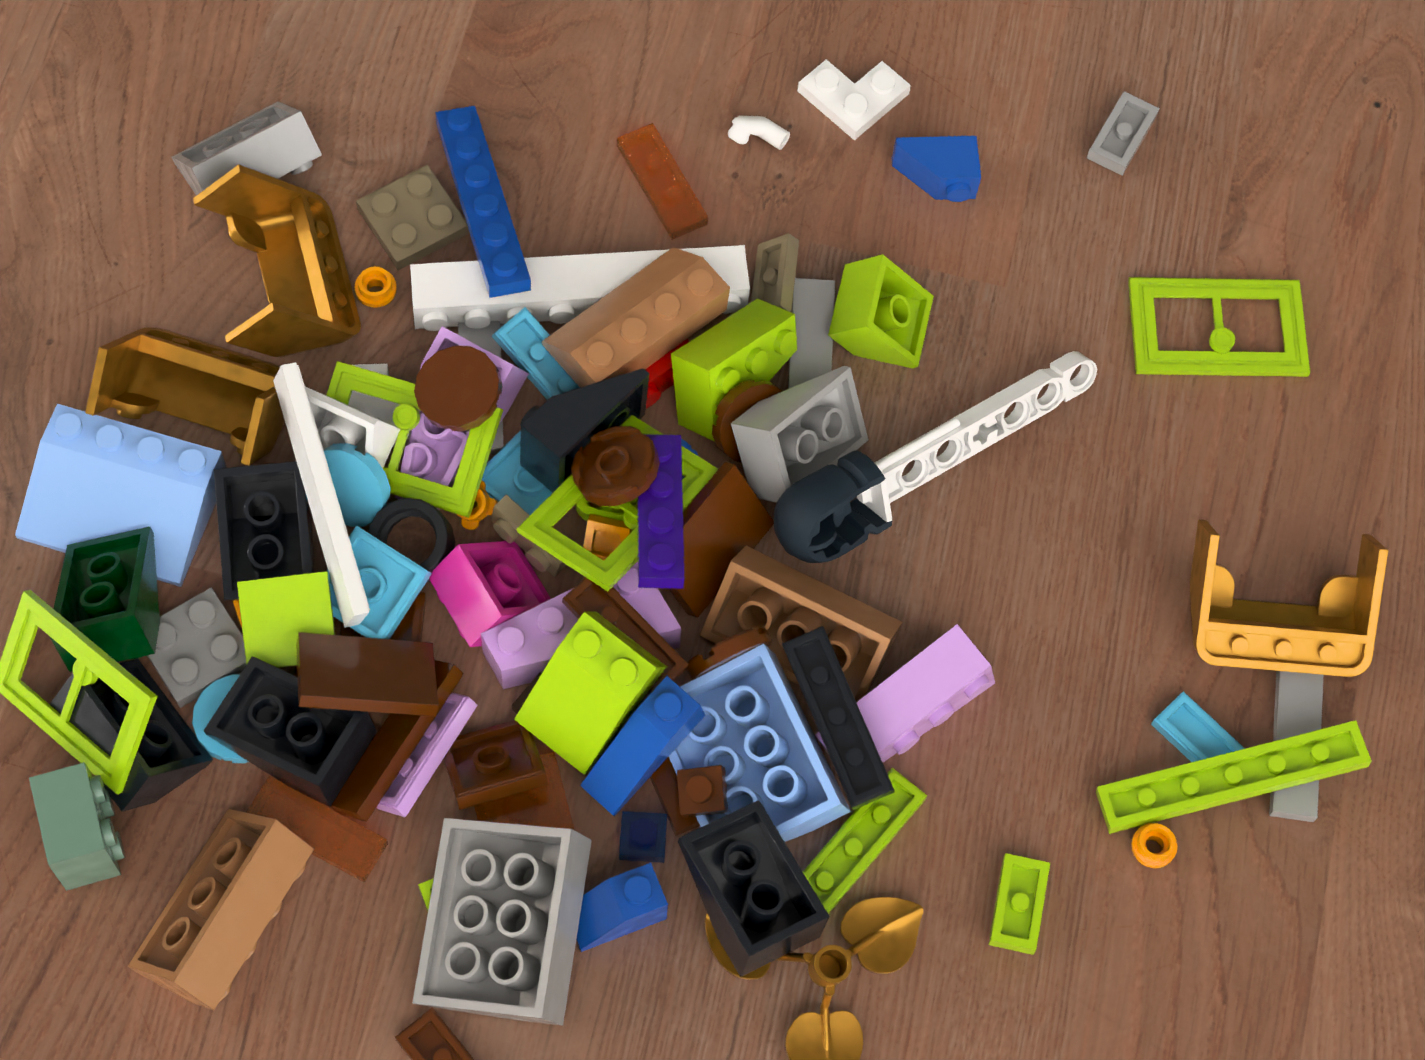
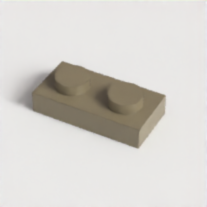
(776, 271)
(507, 518)

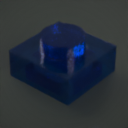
(643, 836)

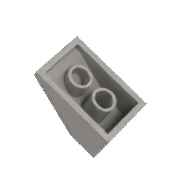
(799, 432)

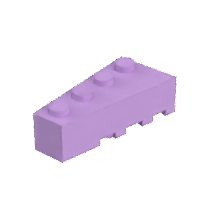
(528, 641)
(924, 693)

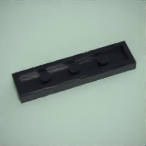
(838, 718)

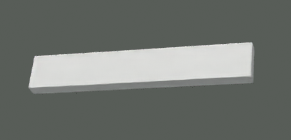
(321, 495)

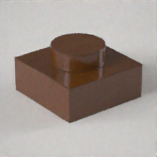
(702, 791)

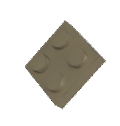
(412, 217)

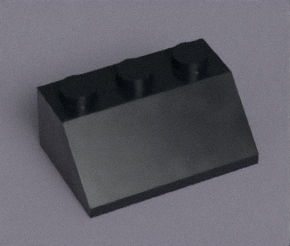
(167, 750)

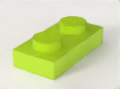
(1019, 904)

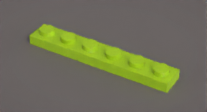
(1233, 776)

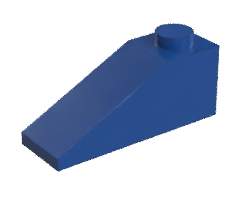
(643, 745)

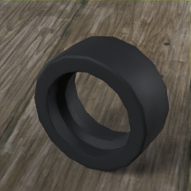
(408, 507)

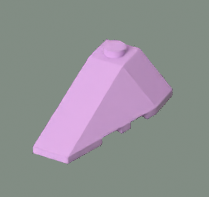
(437, 451)

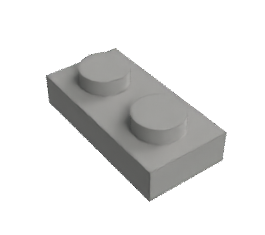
(1123, 133)

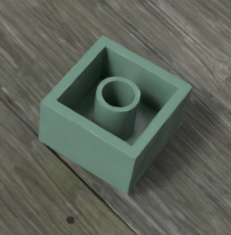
(76, 826)

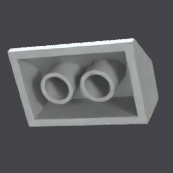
(267, 142)

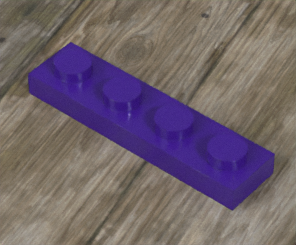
(662, 520)

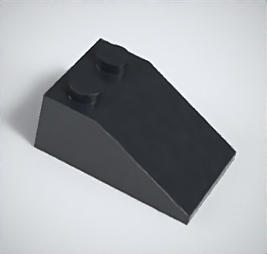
(569, 419)
(262, 524)
(295, 744)
(752, 888)

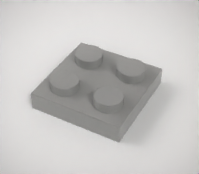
(197, 647)

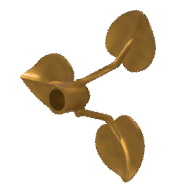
(884, 938)

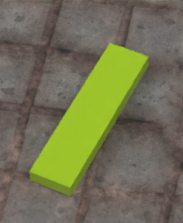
(862, 841)

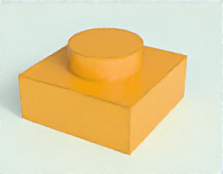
(604, 535)

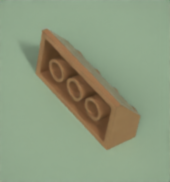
(640, 319)
(789, 604)
(222, 907)

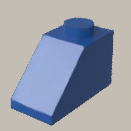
(940, 165)
(621, 907)

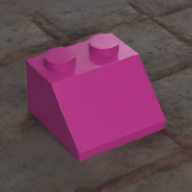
(486, 586)

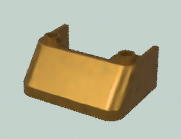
(297, 258)
(192, 382)
(1318, 639)

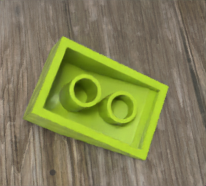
(588, 690)

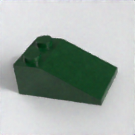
(111, 594)

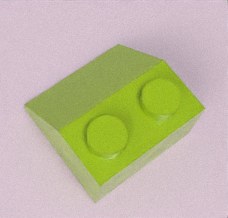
(881, 312)

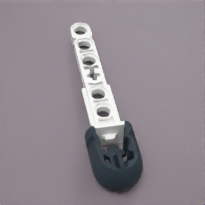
(816, 512)

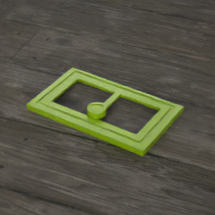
(1221, 361)
(406, 416)
(606, 573)
(90, 664)

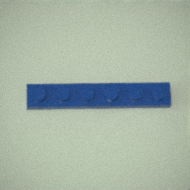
(483, 202)

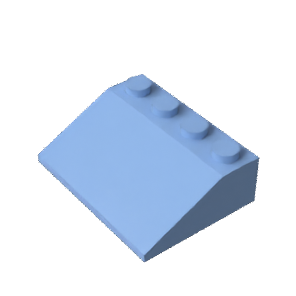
(116, 478)
(763, 743)

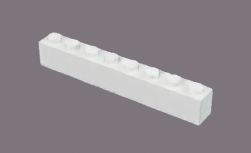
(559, 286)

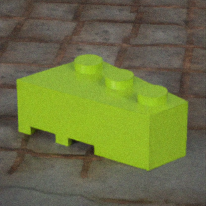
(738, 349)

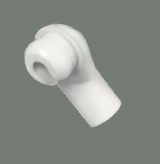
(760, 127)

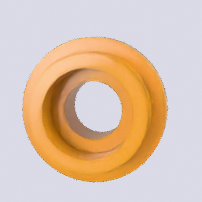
(375, 277)
(1160, 834)

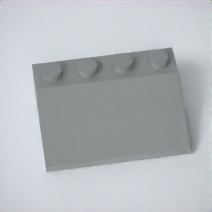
(503, 920)

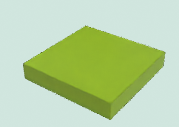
(281, 608)

